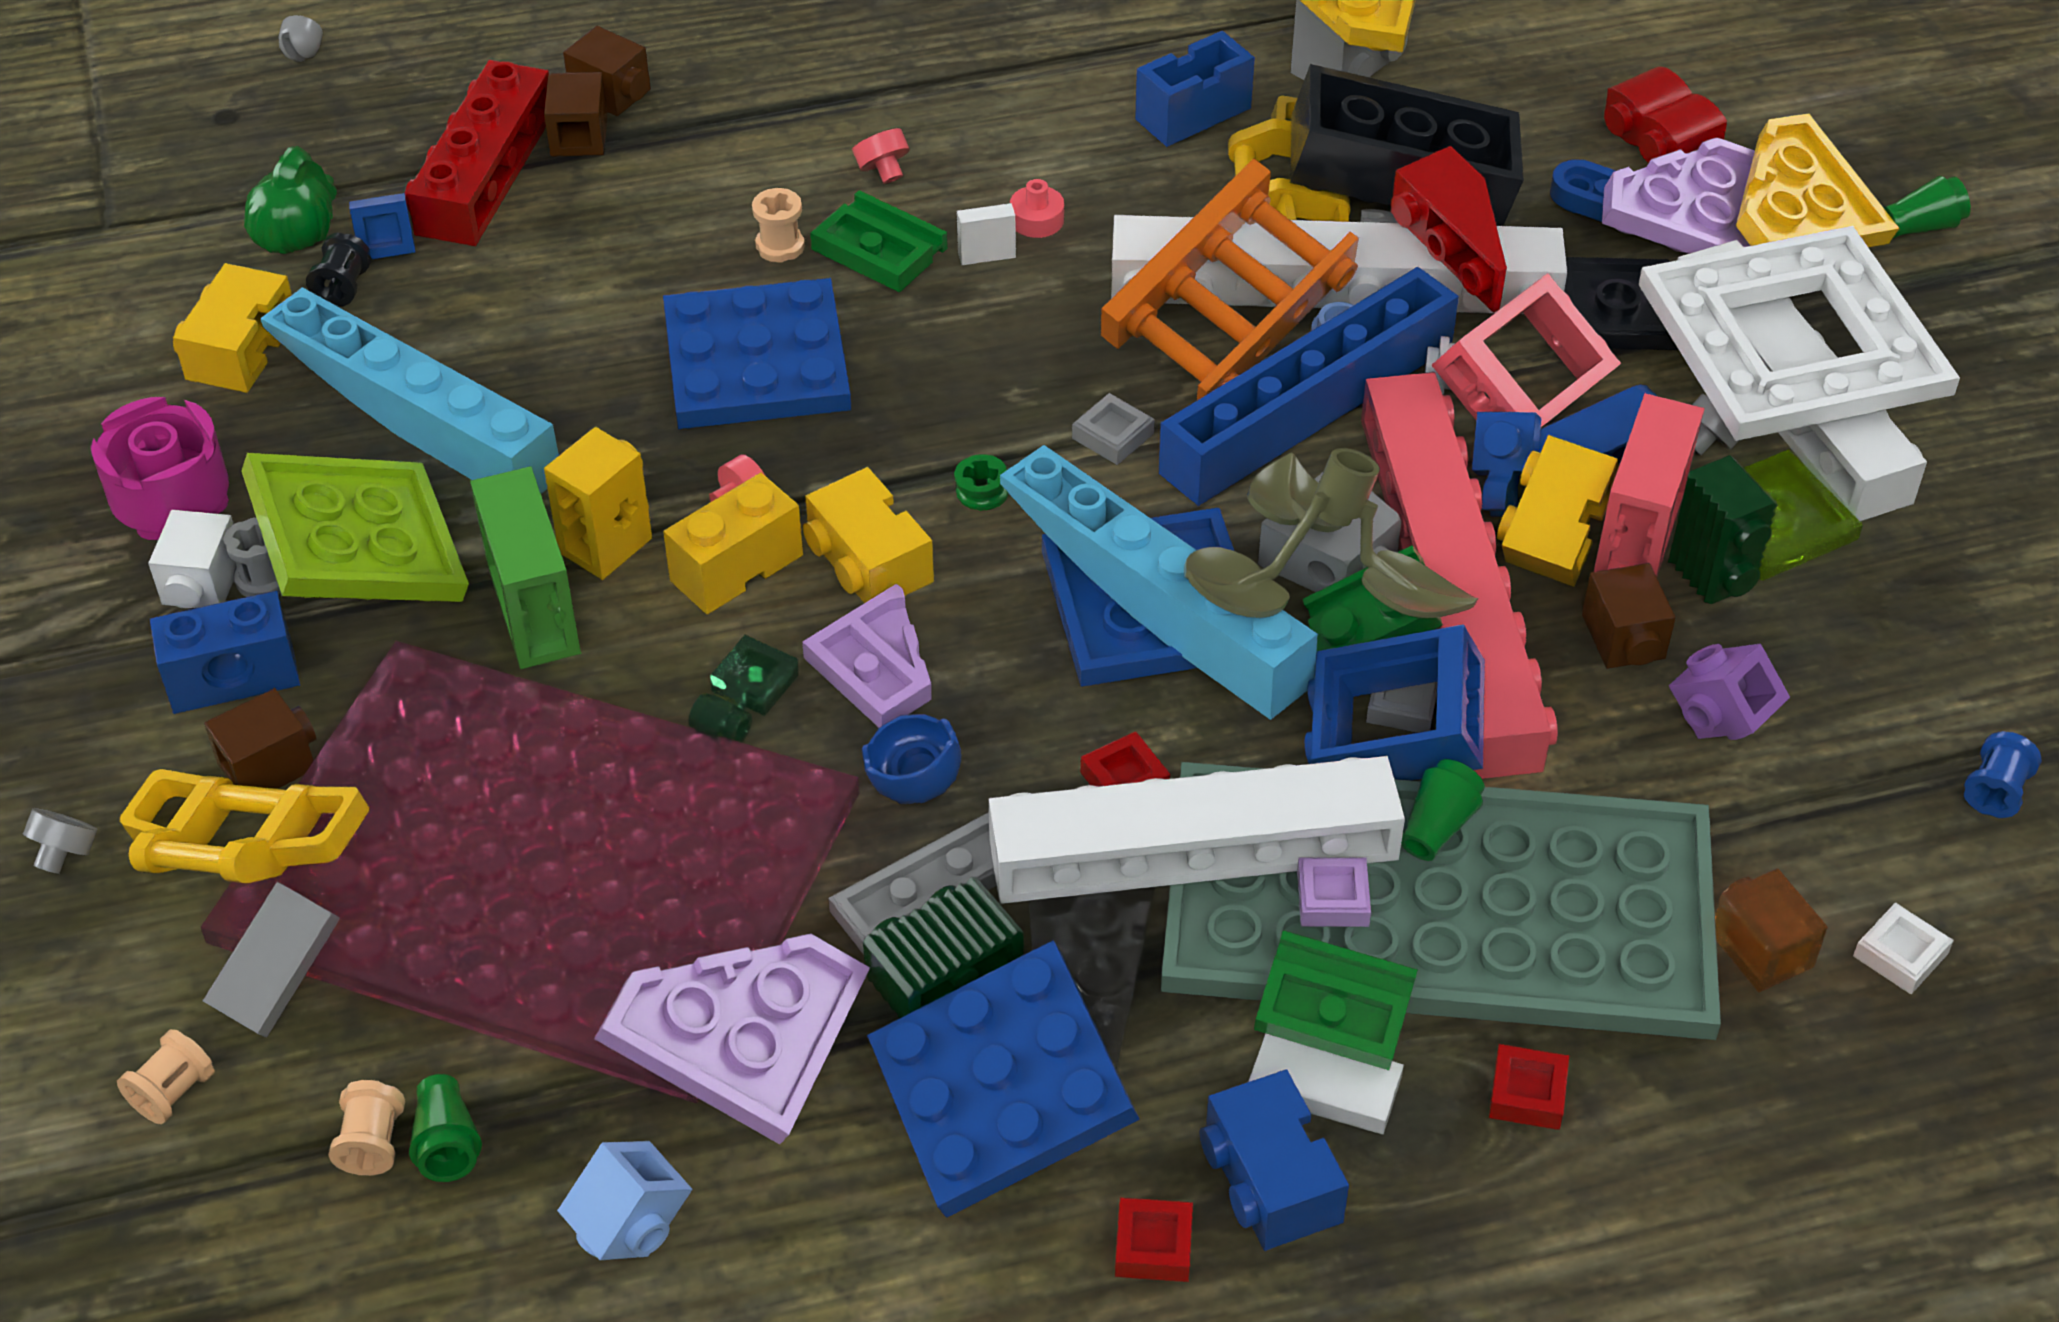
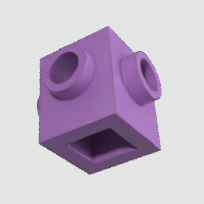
(1728, 691)

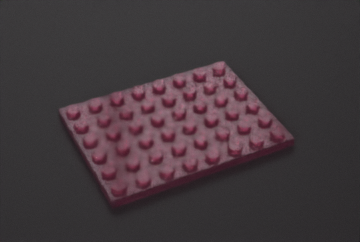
(543, 853)

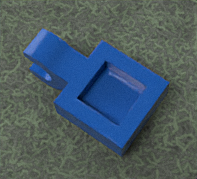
(1501, 452)

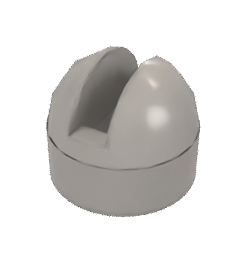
(299, 37)

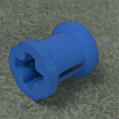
(2005, 767)

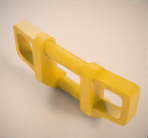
(1288, 198)
(210, 799)

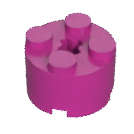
(159, 462)

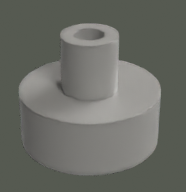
(1711, 427)
(57, 837)

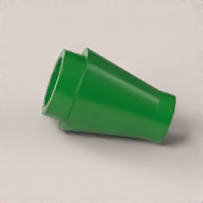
(1931, 207)
(1443, 804)
(443, 1132)

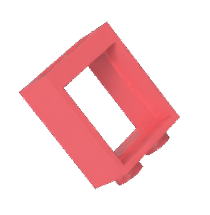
(1473, 369)
(1649, 484)

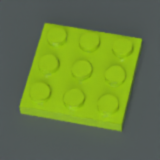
(353, 528)

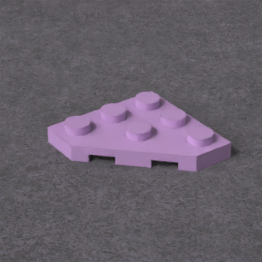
(1682, 197)
(740, 1026)

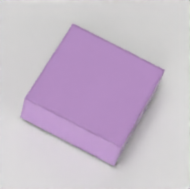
(1333, 892)

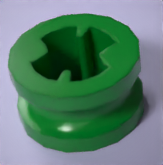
(980, 467)

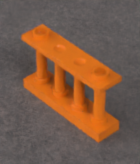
(1210, 238)

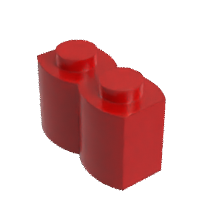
(1661, 114)

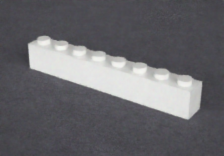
(1382, 256)

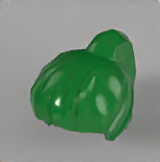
(290, 204)

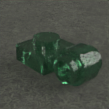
(749, 678)

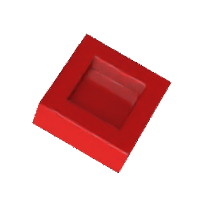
(1122, 763)
(1529, 1087)
(1154, 1239)

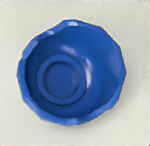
(913, 758)

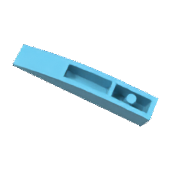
(412, 392)
(1143, 571)

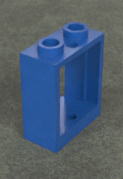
(1395, 663)

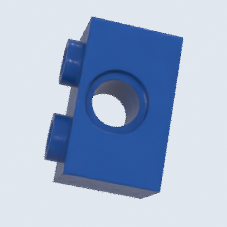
(224, 652)

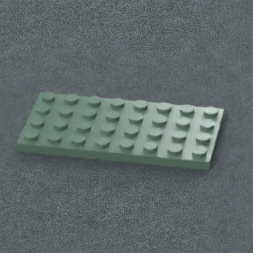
(1522, 917)

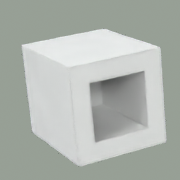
(191, 560)

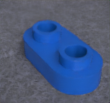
(1580, 187)

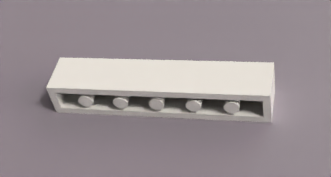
(1856, 457)
(1192, 828)

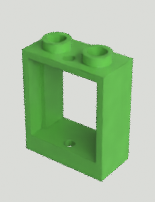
(526, 567)

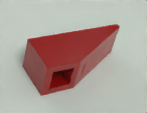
(1452, 215)

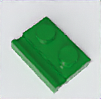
(879, 241)
(1352, 615)
(1335, 1000)

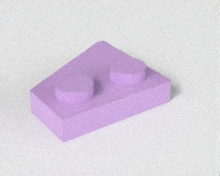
(873, 658)

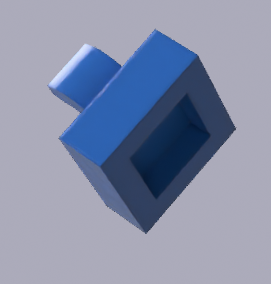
(383, 225)

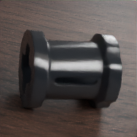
(341, 271)

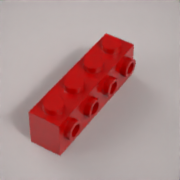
(479, 154)

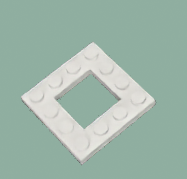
(1899, 355)

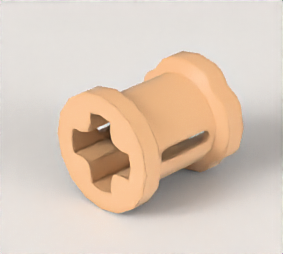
(778, 223)
(165, 1076)
(367, 1128)

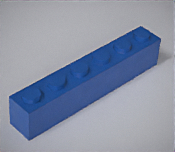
(1303, 386)

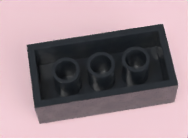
(1361, 129)

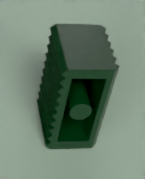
(1722, 530)
(940, 946)

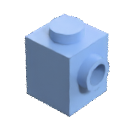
(624, 1201)

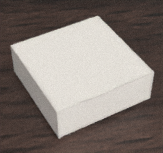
(986, 234)
(1903, 948)

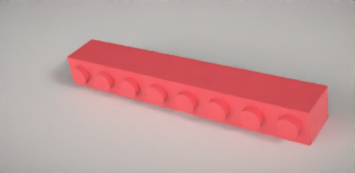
(1441, 516)

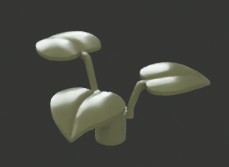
(1293, 497)

